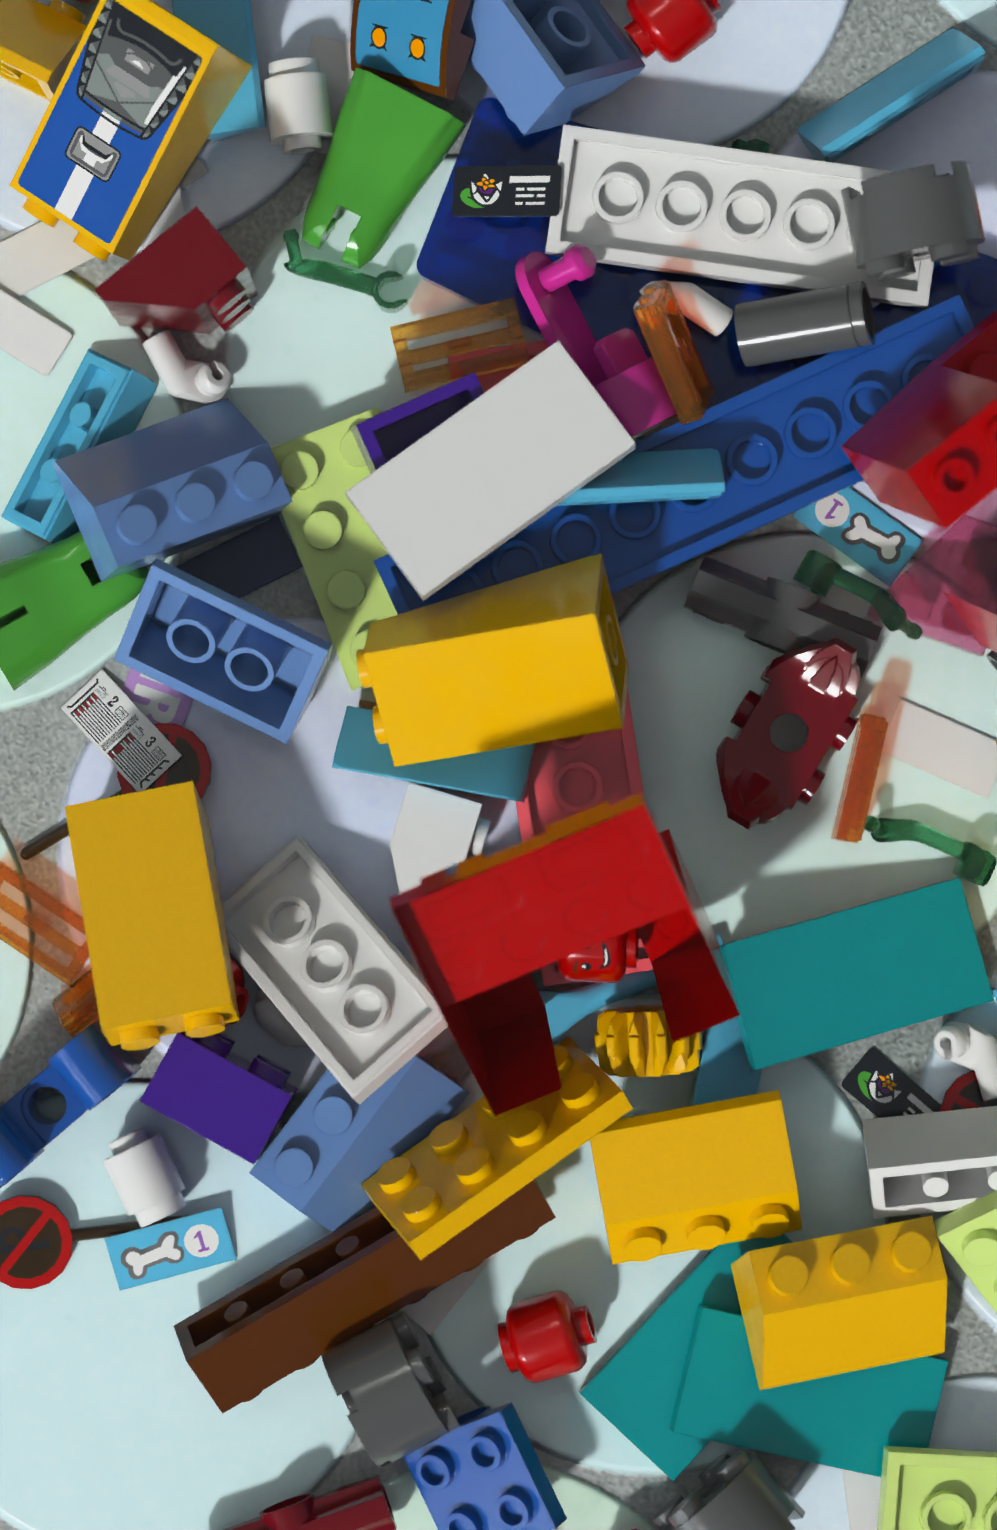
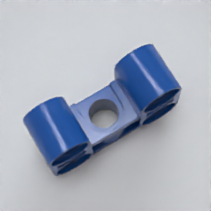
(85, 1074)

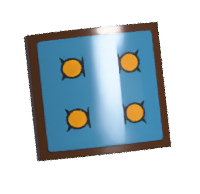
(412, 43)

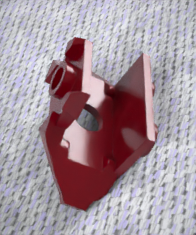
(821, 690)

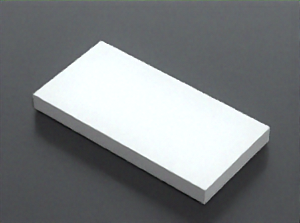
(490, 470)
(330, 970)

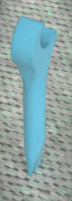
(569, 1006)

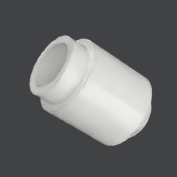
(298, 105)
(145, 1177)

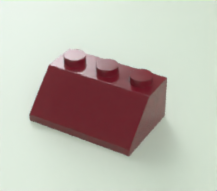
(182, 282)

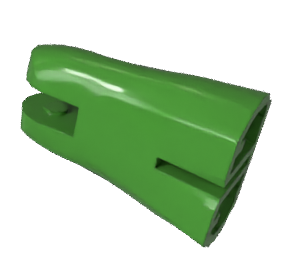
(376, 163)
(53, 602)

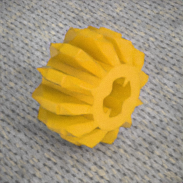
(639, 1044)

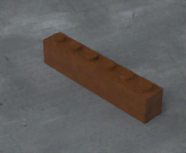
(334, 1294)

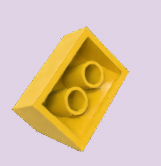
(38, 43)
(696, 1177)
(843, 1302)

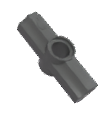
(775, 612)

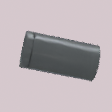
(804, 324)

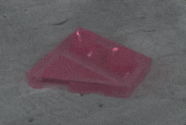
(958, 564)

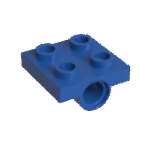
(486, 1476)

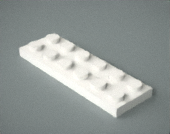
(715, 214)

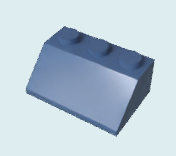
(548, 57)
(171, 487)
(223, 651)
(339, 1144)

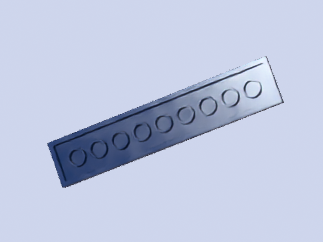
(775, 455)

